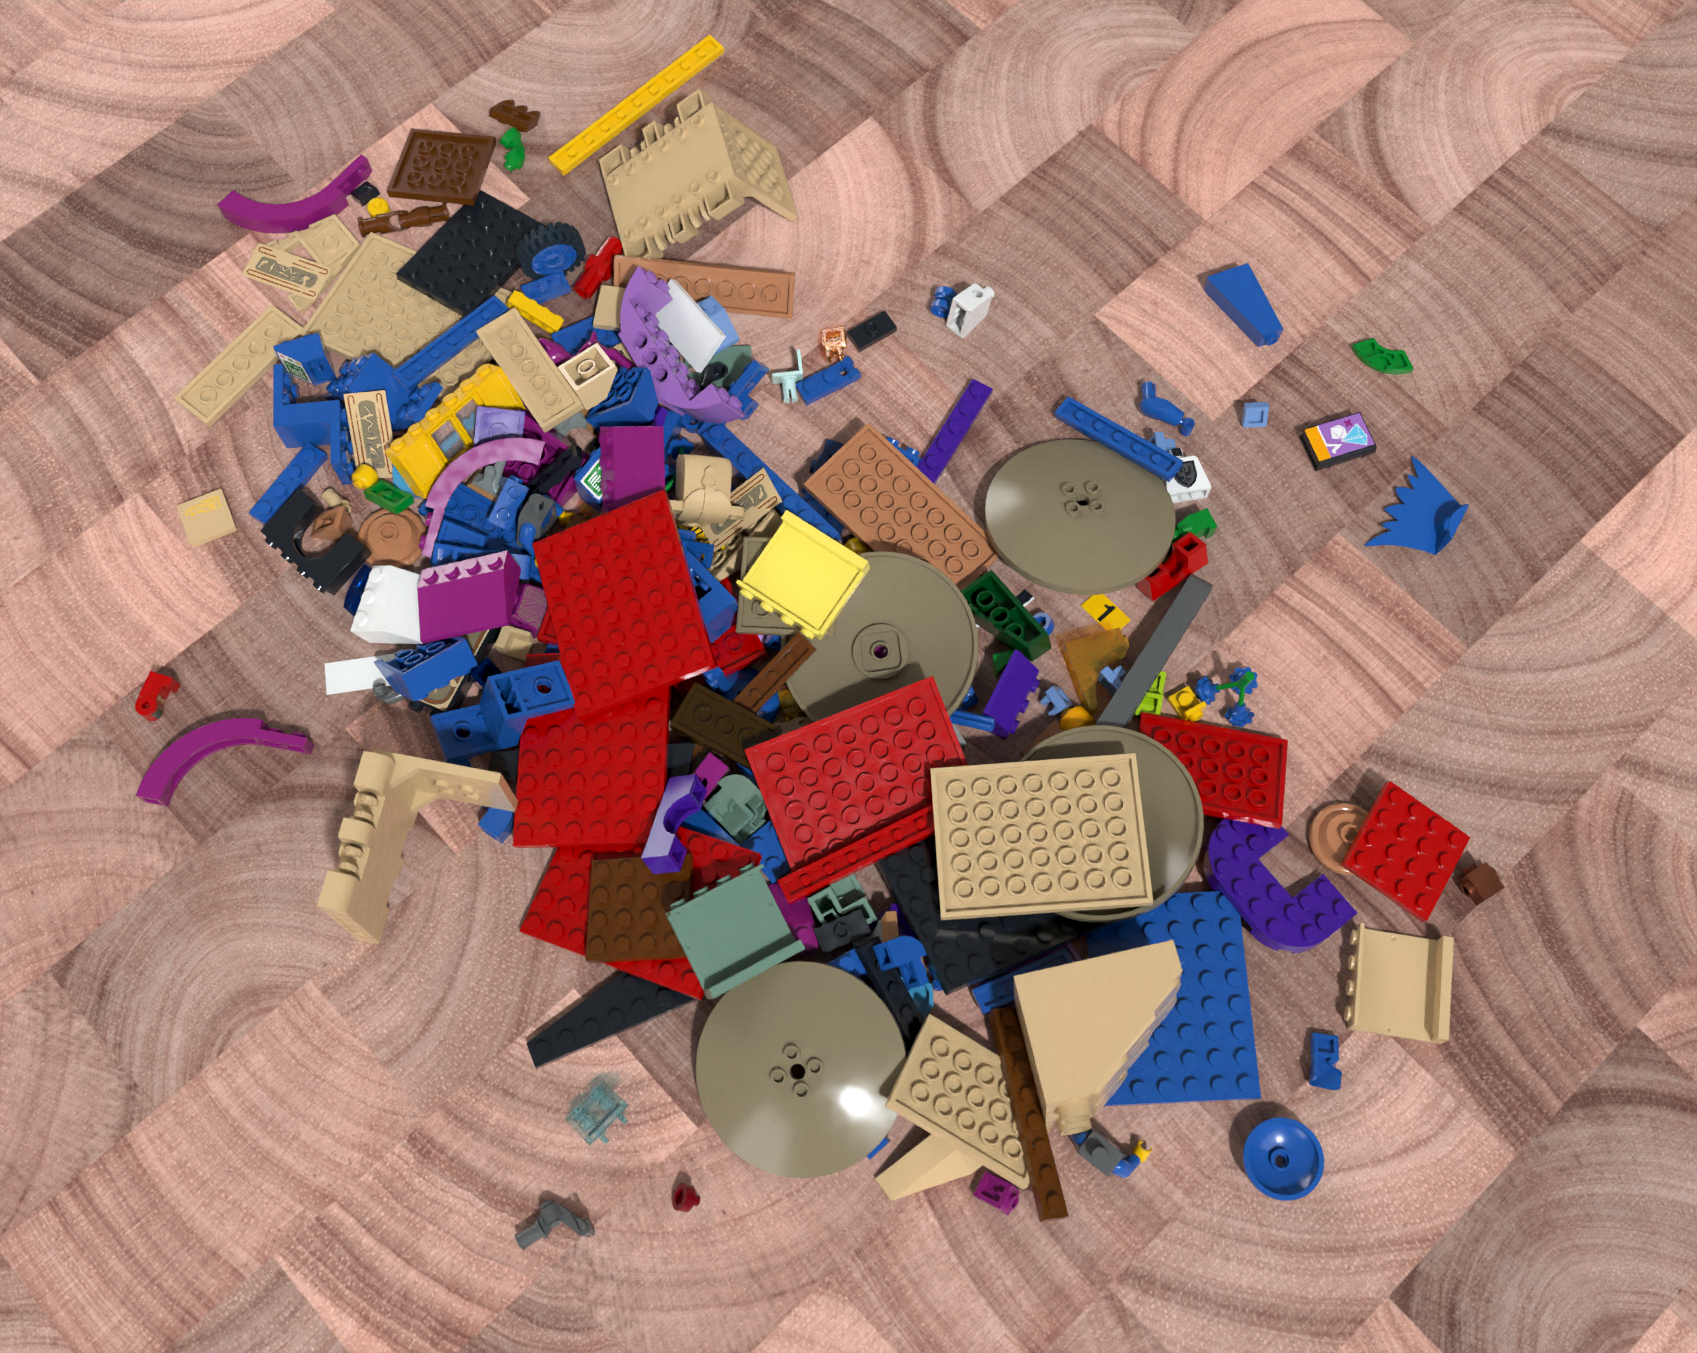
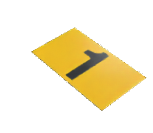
(1105, 612)

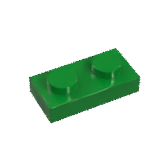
(388, 497)

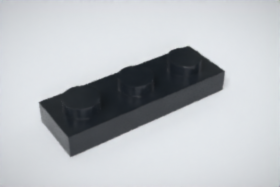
(555, 471)

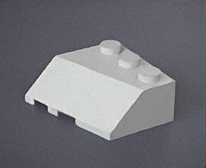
(389, 607)

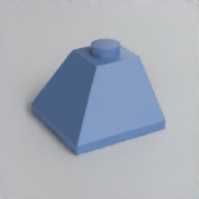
(721, 319)

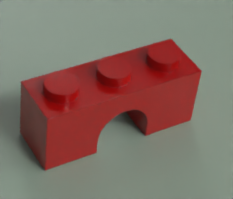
(1187, 557)

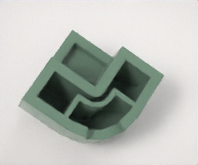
(738, 807)
(840, 900)

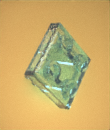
(597, 1113)

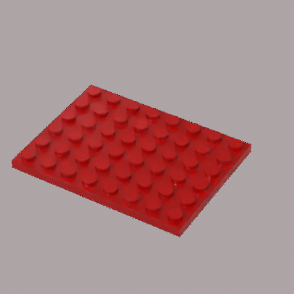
(623, 605)
(854, 770)
(591, 776)
(562, 901)

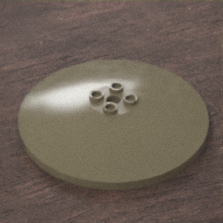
(1073, 546)
(909, 612)
(1168, 801)
(850, 1061)

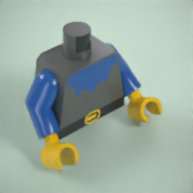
(538, 520)
(1106, 1154)

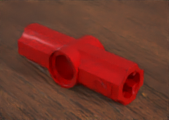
(598, 268)

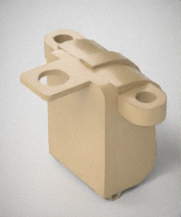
(703, 491)

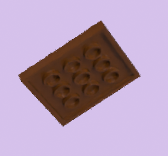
(442, 166)
(630, 910)

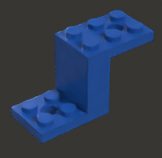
(374, 374)
(312, 423)
(719, 614)
(502, 711)

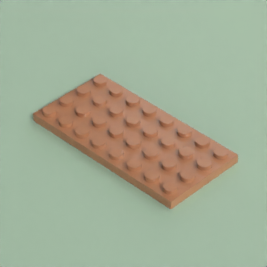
(899, 509)

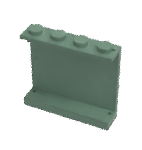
(732, 931)

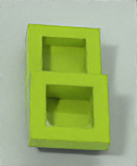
(1153, 700)

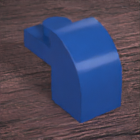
(497, 823)
(905, 954)

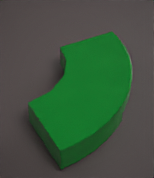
(1382, 359)

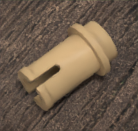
(335, 500)

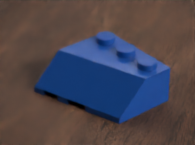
(629, 401)
(427, 667)

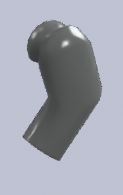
(385, 694)

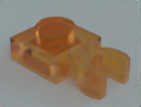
(833, 342)
(583, 515)

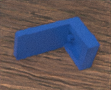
(508, 502)

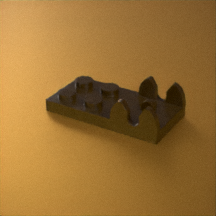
(721, 724)

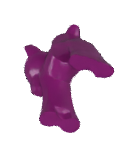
(560, 355)

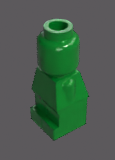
(1198, 523)

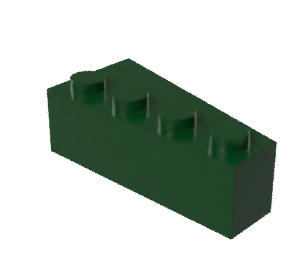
(1005, 616)

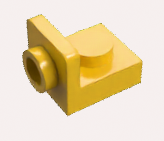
(1187, 705)

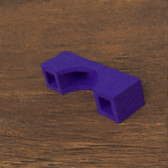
(681, 798)

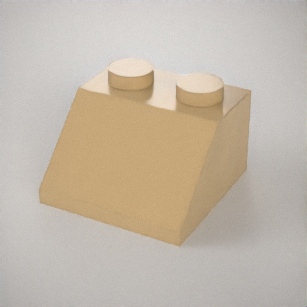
(590, 375)

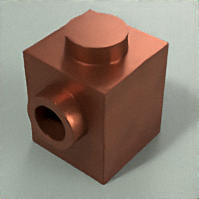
(1480, 882)

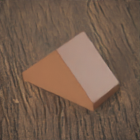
(332, 524)

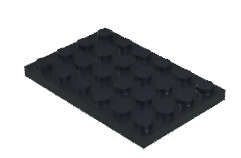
(469, 255)

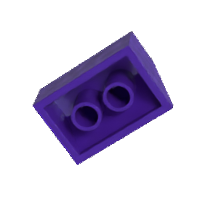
(1011, 694)

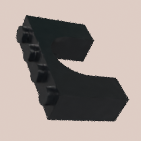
(286, 532)

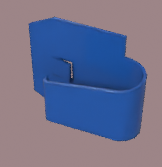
(1330, 1080)

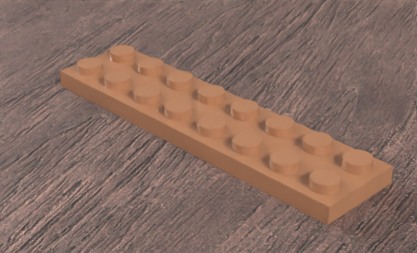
(735, 288)

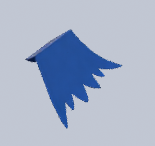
(1426, 517)

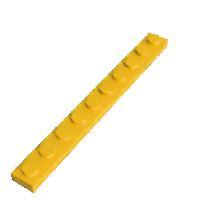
(636, 105)

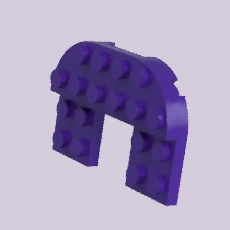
(1275, 917)

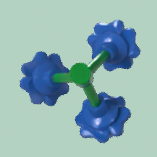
(1243, 681)

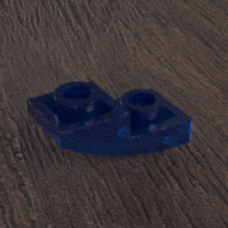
(356, 590)

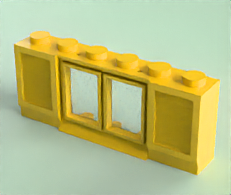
(449, 428)

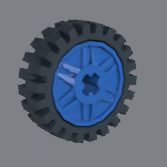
(550, 250)

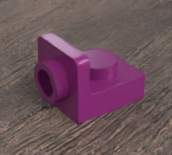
(997, 1193)

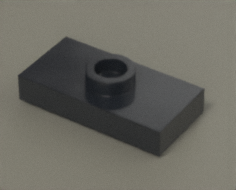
(872, 331)
(842, 930)

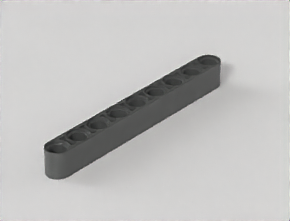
(1156, 653)

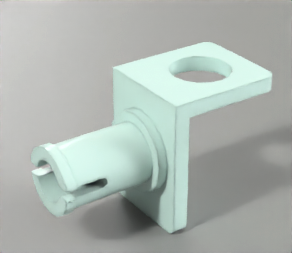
(789, 380)

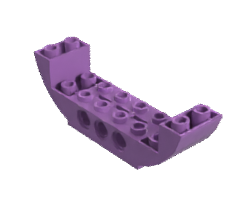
(651, 349)

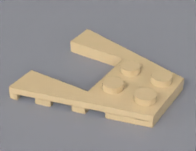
(328, 245)

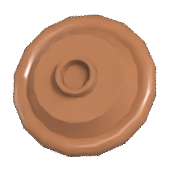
(392, 538)
(1334, 833)

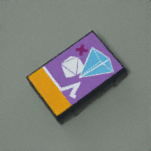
(1337, 441)

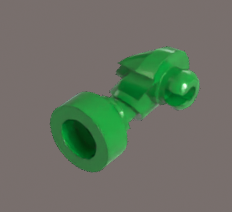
(516, 156)

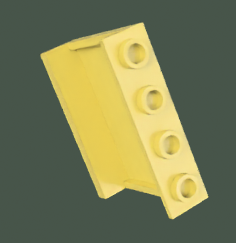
(804, 576)

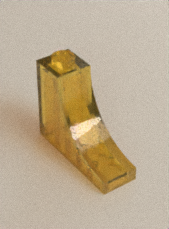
(1088, 657)

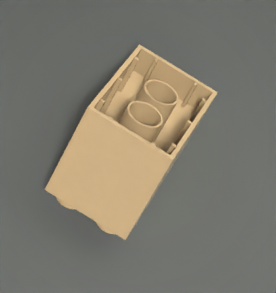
(1091, 1024)

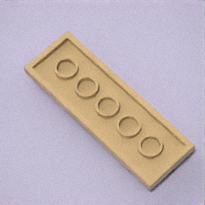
(238, 366)
(530, 370)

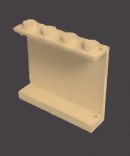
(1399, 985)

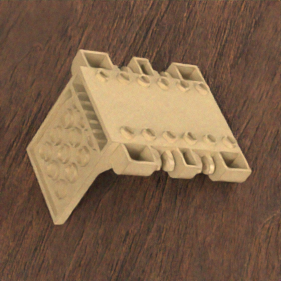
(689, 173)
(386, 807)

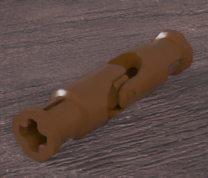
(418, 217)

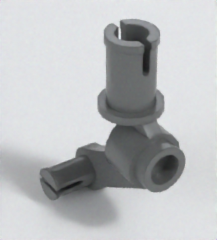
(552, 1215)

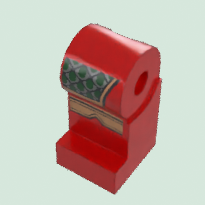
(154, 695)

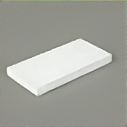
(689, 328)

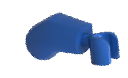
(1163, 409)

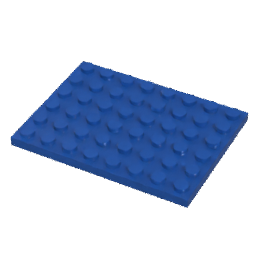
(1207, 1038)

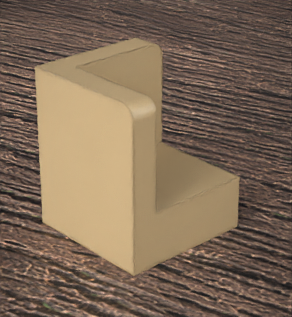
(514, 643)

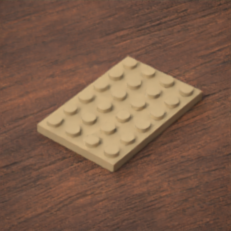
(961, 1098)

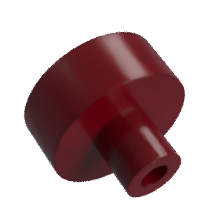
(685, 1198)

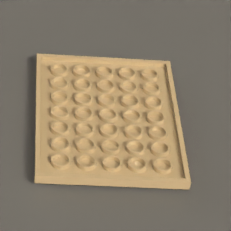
(384, 316)
(1040, 837)

